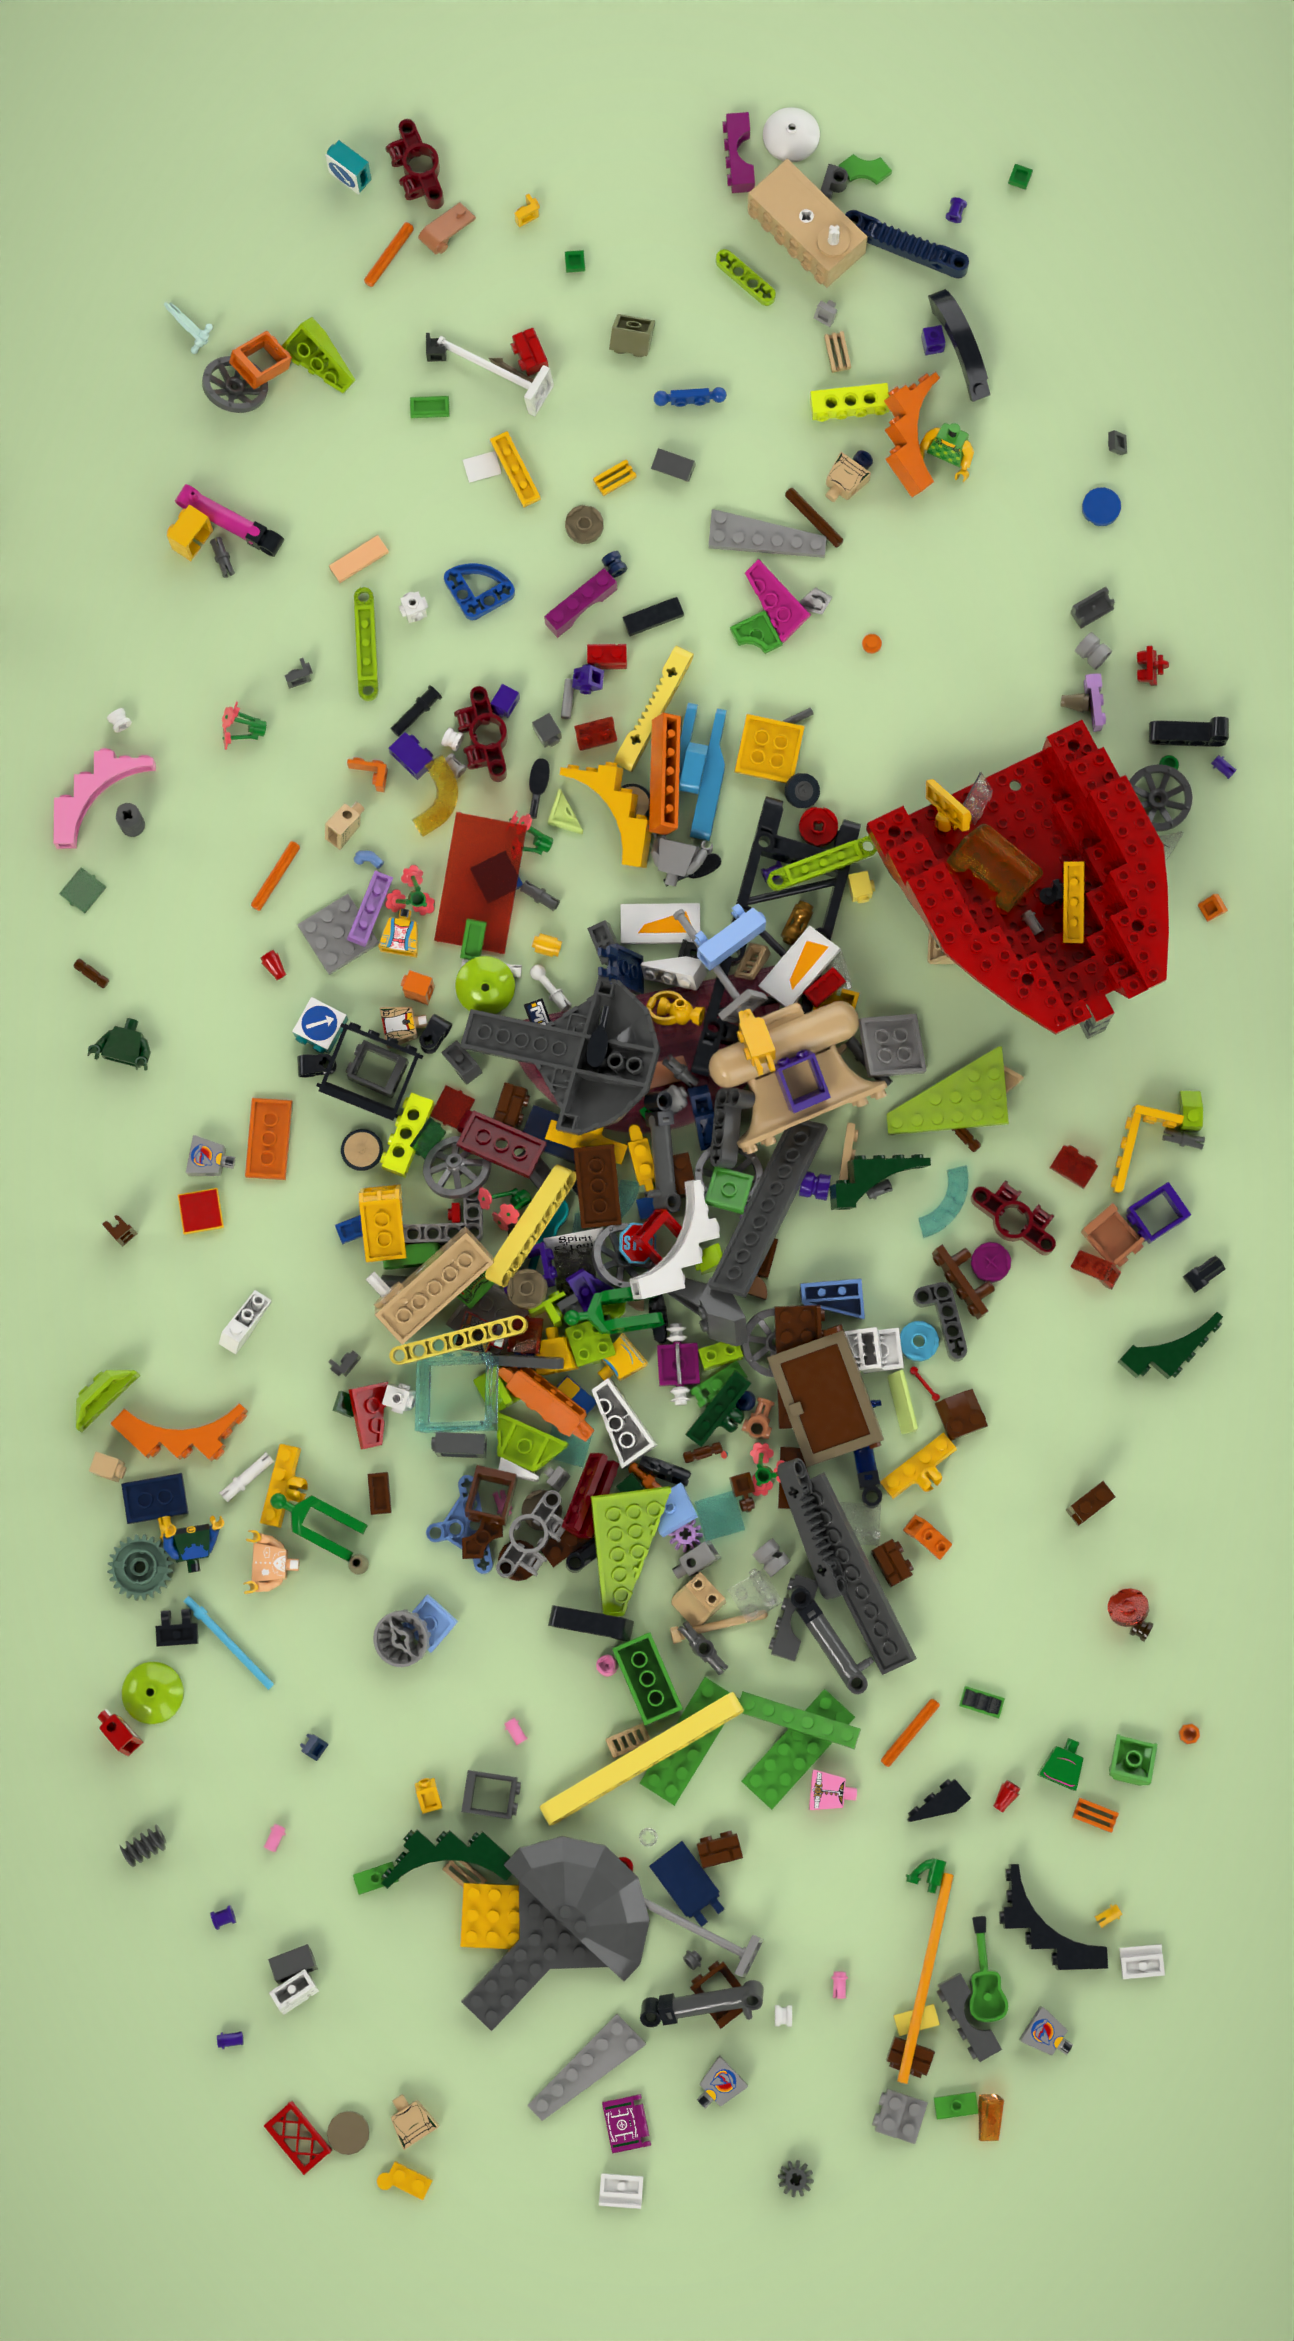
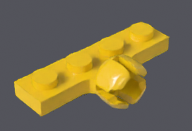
(949, 809)
(588, 1139)
(920, 1468)
(284, 1482)

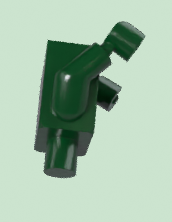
(123, 1046)

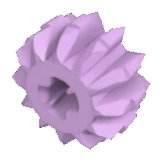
(690, 1539)

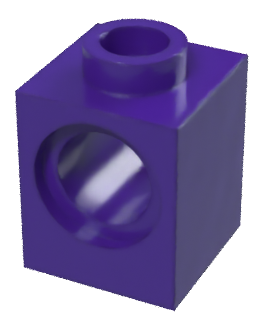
(933, 340)
(504, 701)

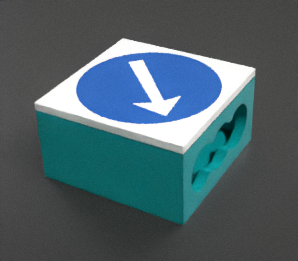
(348, 166)
(319, 1026)

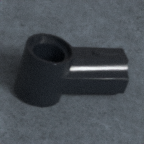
(1201, 1275)
(585, 1554)

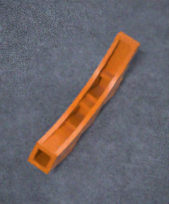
(903, 431)
(179, 1442)

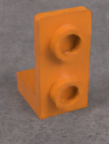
(378, 766)
(928, 1536)

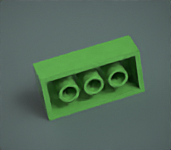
(647, 1679)

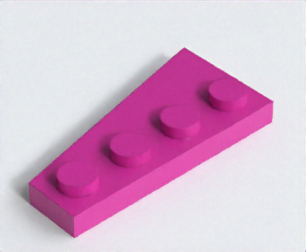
(781, 606)

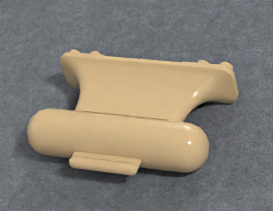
(791, 1033)

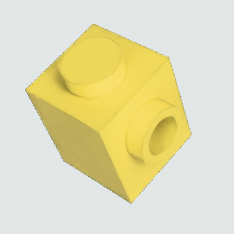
(860, 886)

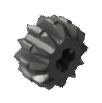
(802, 2181)

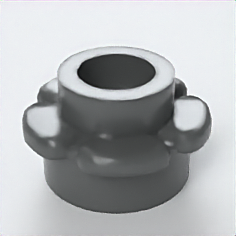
(692, 1959)

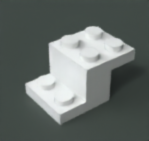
(876, 1349)

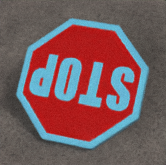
(630, 1249)

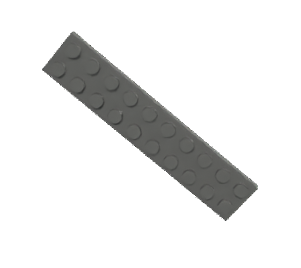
(767, 1208)
(864, 1595)

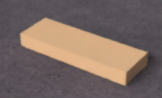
(358, 559)

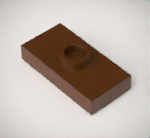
(379, 1493)

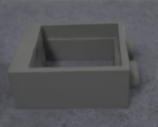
(395, 1078)
(459, 1445)
(469, 1792)

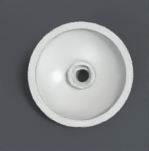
(788, 143)

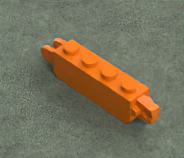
(547, 1401)

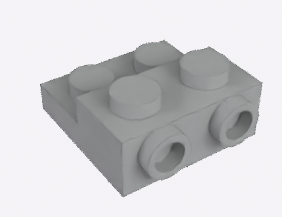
(899, 2116)

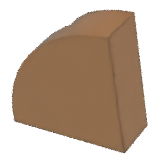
(758, 1288)

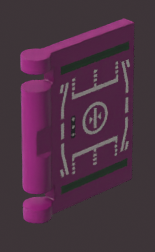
(626, 2123)

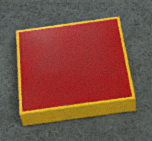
(200, 1211)

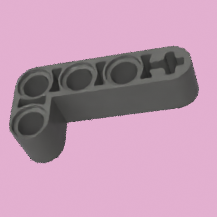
(727, 1125)
(945, 1322)

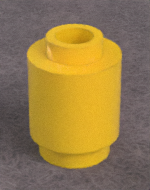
(547, 945)

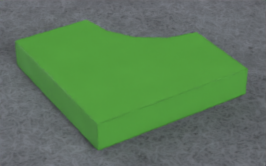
(757, 631)

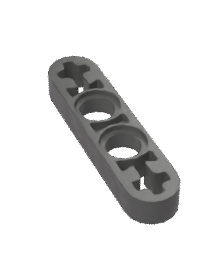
(530, 1361)

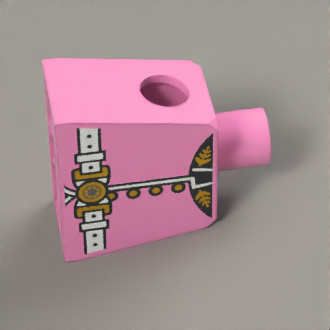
(829, 1791)

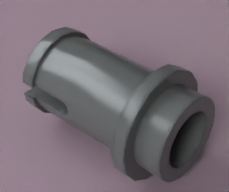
(879, 1189)

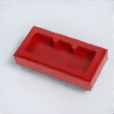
(824, 987)

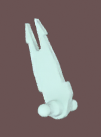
(200, 336)

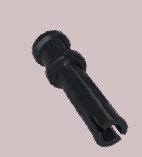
(422, 705)

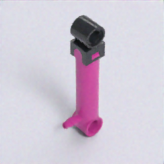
(254, 533)

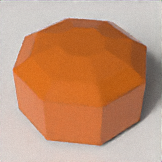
(1189, 1734)

